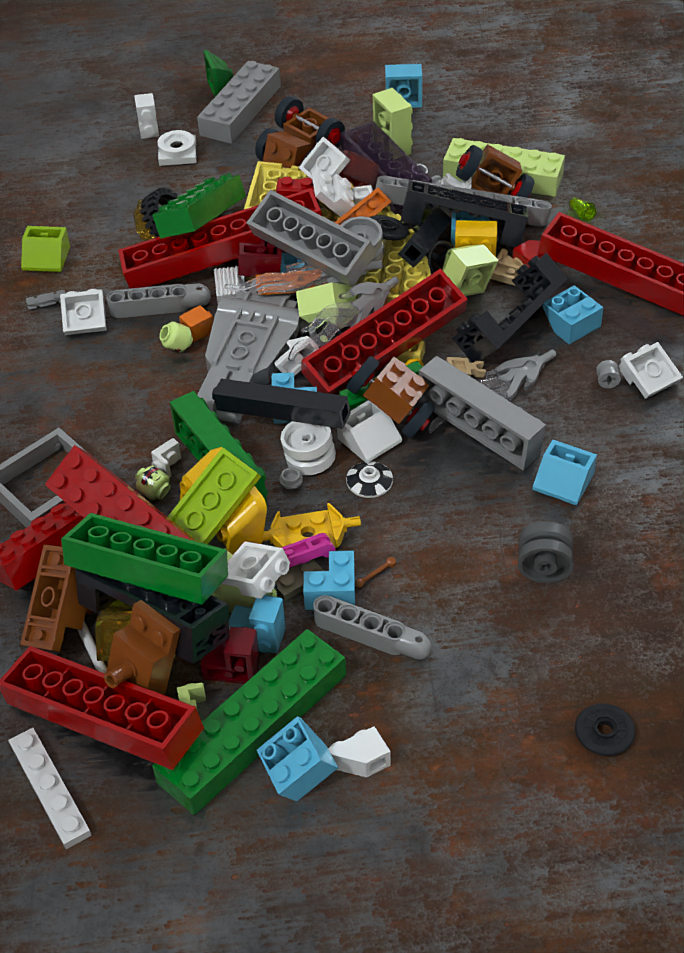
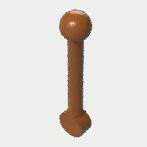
(390, 562)

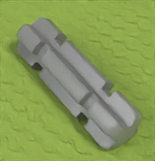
(44, 299)

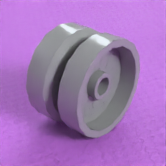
(370, 230)

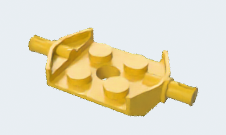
(291, 528)

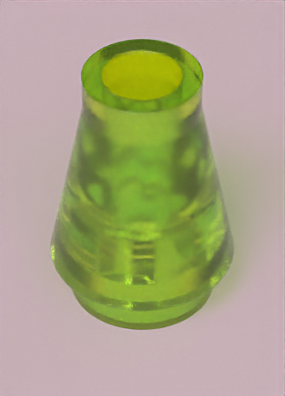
(585, 210)

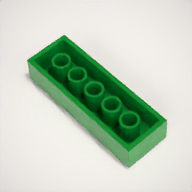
(198, 205)
(202, 432)
(145, 558)

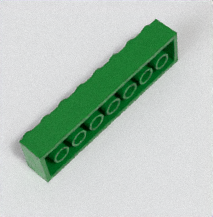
(250, 718)

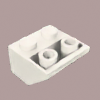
(369, 432)

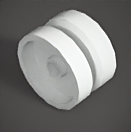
(308, 447)

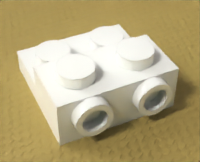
(326, 158)
(333, 191)
(83, 312)
(649, 369)
(256, 568)

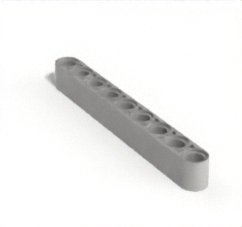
(537, 210)

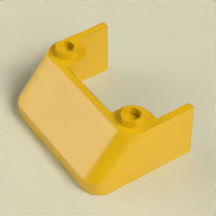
(245, 522)

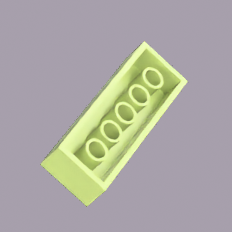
(541, 166)

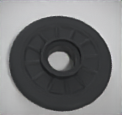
(391, 228)
(605, 744)

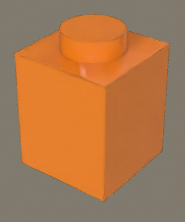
(198, 321)

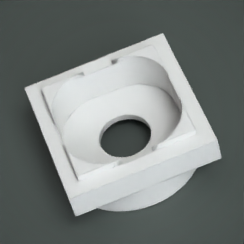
(172, 156)

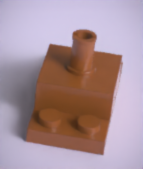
(53, 603)
(143, 650)

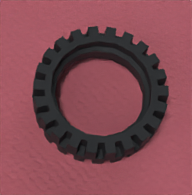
(151, 204)

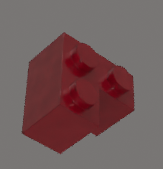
(258, 259)
(234, 659)

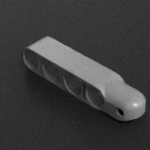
(156, 300)
(369, 628)

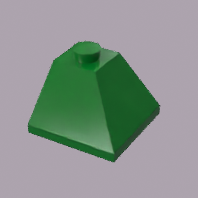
(216, 72)

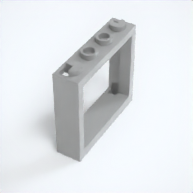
(23, 461)

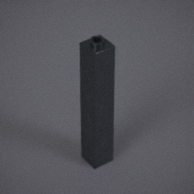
(425, 237)
(282, 403)

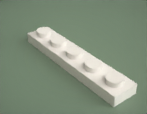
(49, 788)

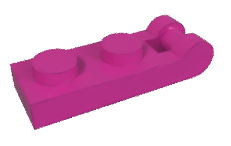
(308, 549)

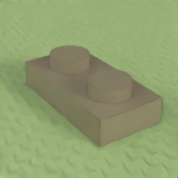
(293, 581)

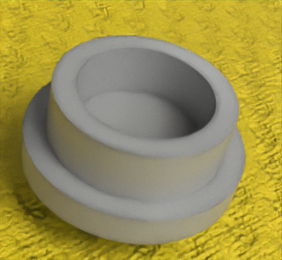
(290, 478)

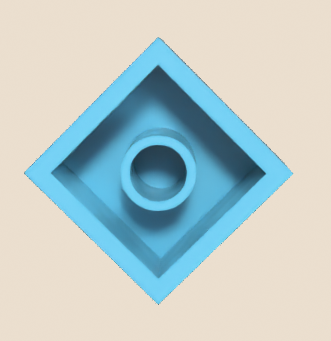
(405, 80)

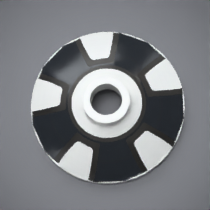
(369, 479)

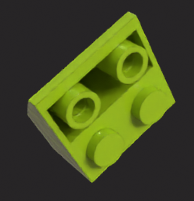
(44, 248)

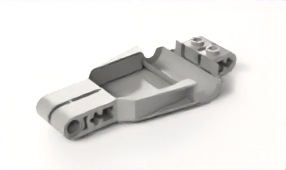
(247, 340)

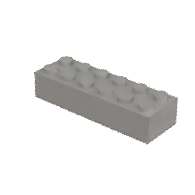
(239, 102)
(311, 238)
(482, 413)

